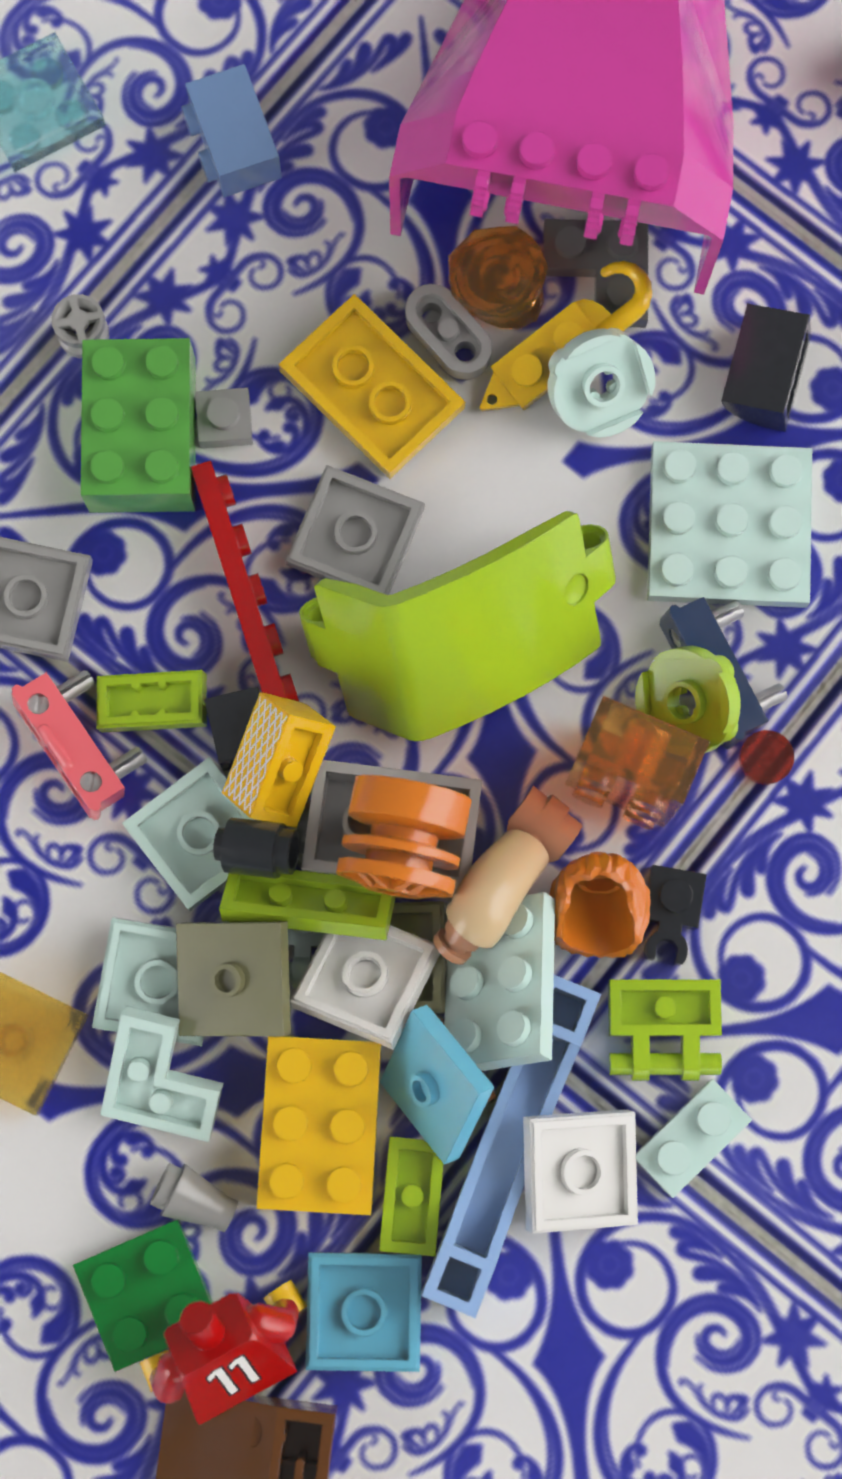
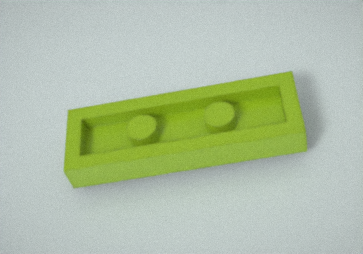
(309, 904)

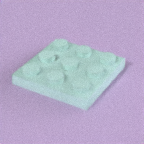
(730, 524)

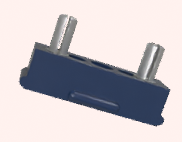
(697, 626)

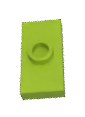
(151, 701)

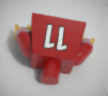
(225, 1351)

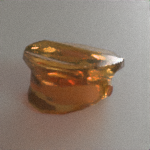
(499, 276)

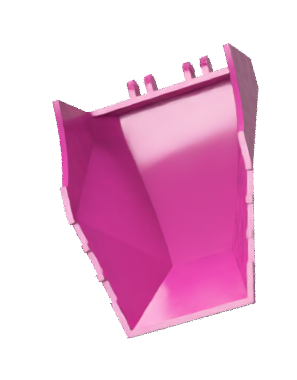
(581, 112)

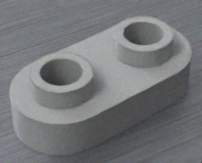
(450, 333)

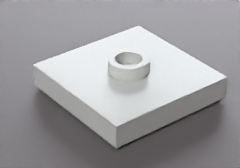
(366, 983)
(580, 1171)

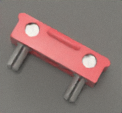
(69, 745)

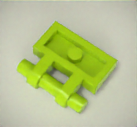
(665, 1009)

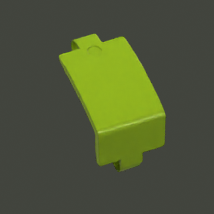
(467, 636)

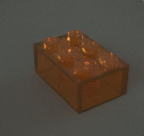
(635, 764)

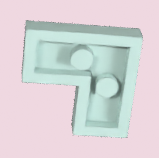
(143, 1087)

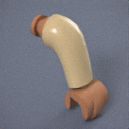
(504, 874)

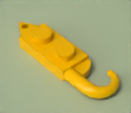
(524, 371)

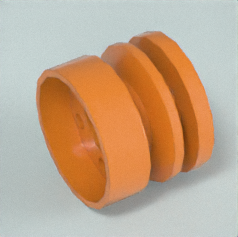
(404, 835)

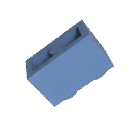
(233, 131)

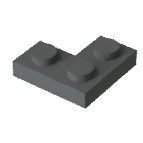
(576, 256)

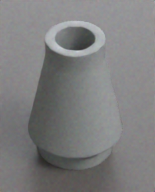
(193, 1199)

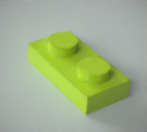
(411, 1198)

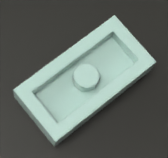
(692, 1138)

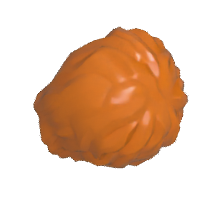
(600, 906)

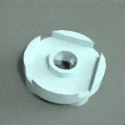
(577, 365)

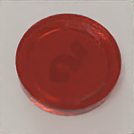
(766, 757)

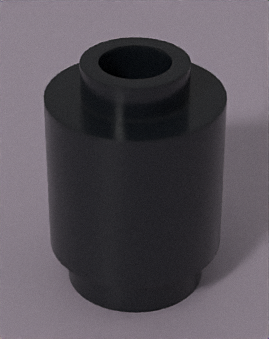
(256, 848)

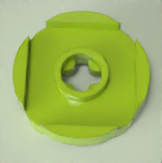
(707, 678)

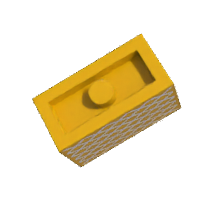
(278, 760)

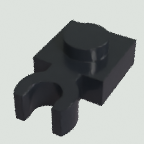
(674, 905)

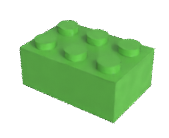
(138, 425)

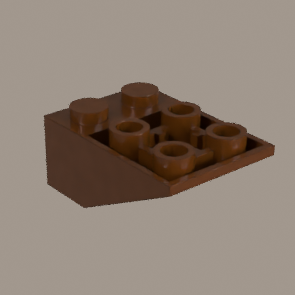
(248, 1441)

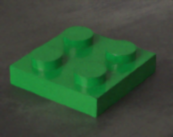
(141, 1291)

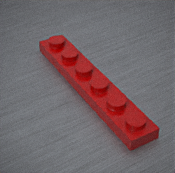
(245, 590)

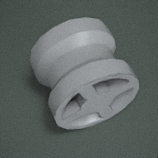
(75, 314)

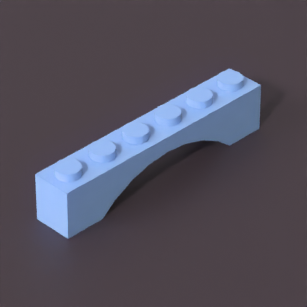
(497, 1170)

